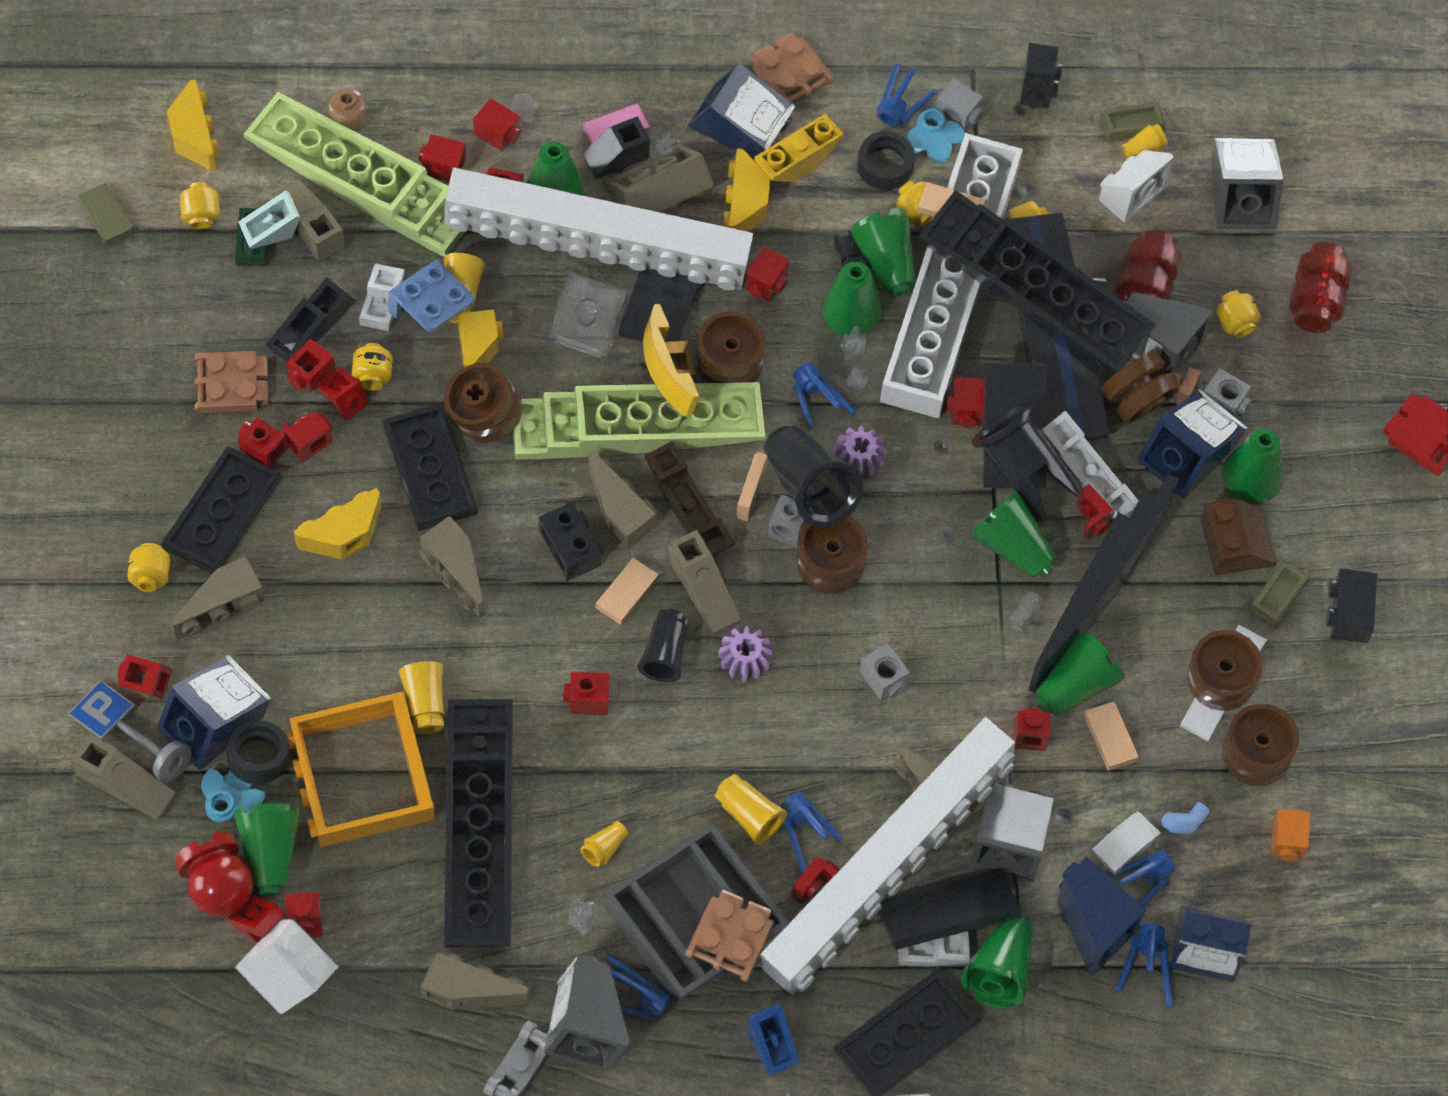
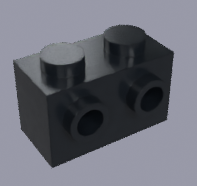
(1040, 76)
(570, 541)
(1353, 605)

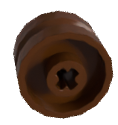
(730, 348)
(1141, 387)
(483, 402)
(832, 556)
(1224, 670)
(1260, 744)

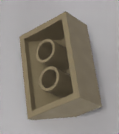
(661, 181)

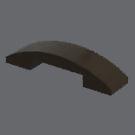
(685, 498)

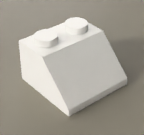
(1136, 183)
(286, 966)

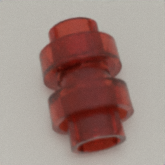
(1150, 266)
(1320, 287)

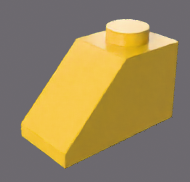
(479, 336)

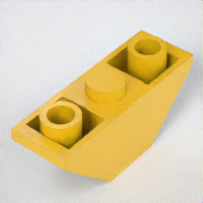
(192, 127)
(800, 151)
(747, 195)
(342, 528)

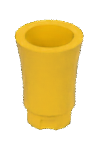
(467, 270)
(424, 695)
(750, 809)

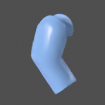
(1185, 823)

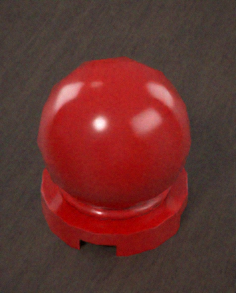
(217, 877)

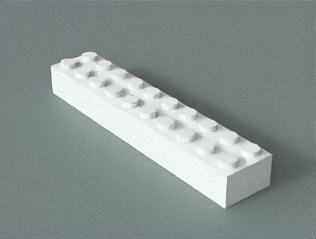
(596, 229)
(945, 294)
(889, 857)

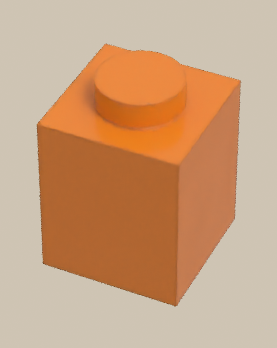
(1290, 835)

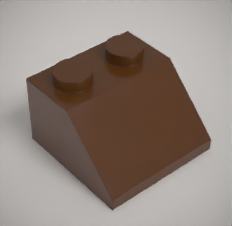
(1236, 537)

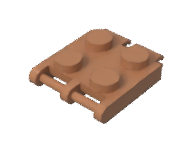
(790, 67)
(231, 382)
(731, 933)

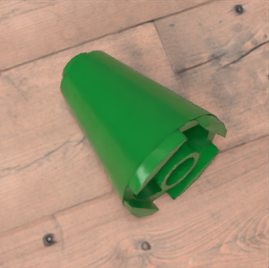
(556, 170)
(888, 249)
(852, 301)
(1255, 468)
(1016, 537)
(1078, 676)
(268, 843)
(1001, 965)

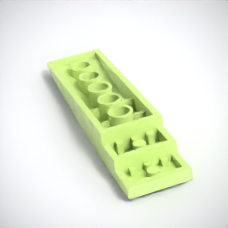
(356, 171)
(635, 420)

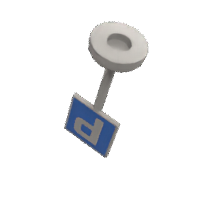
(106, 708)

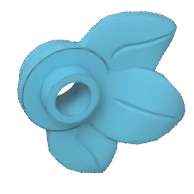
(936, 139)
(228, 791)

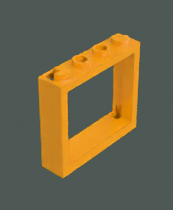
(351, 715)

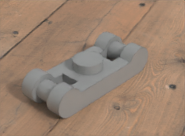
(519, 1063)

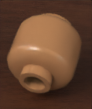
(348, 108)

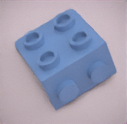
(430, 297)

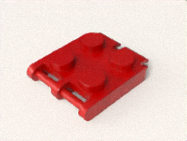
(1420, 432)

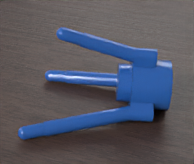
(893, 110)
(813, 381)
(802, 812)
(1152, 868)
(1151, 943)
(652, 998)

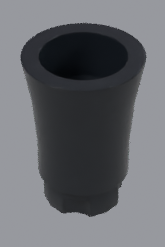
(665, 647)

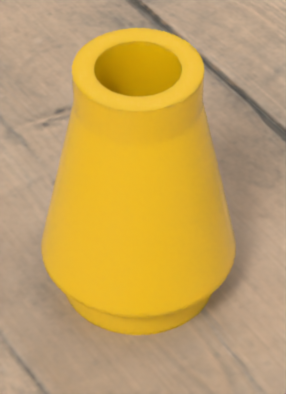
(1150, 139)
(603, 844)

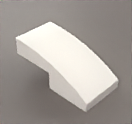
(376, 305)
(1125, 842)
(939, 952)

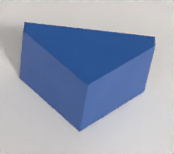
(772, 1039)

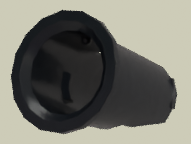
(1019, 451)
(822, 487)

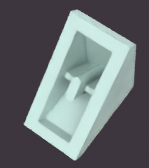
(271, 222)

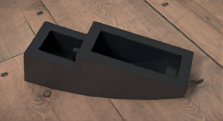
(311, 319)

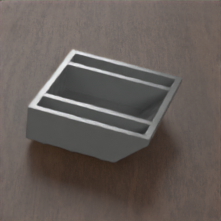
(667, 900)

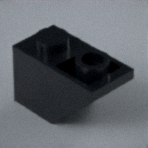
(618, 148)

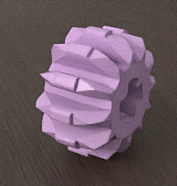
(869, 448)
(745, 642)

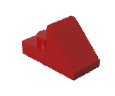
(256, 918)

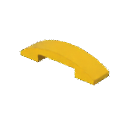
(675, 387)

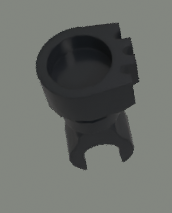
(847, 251)

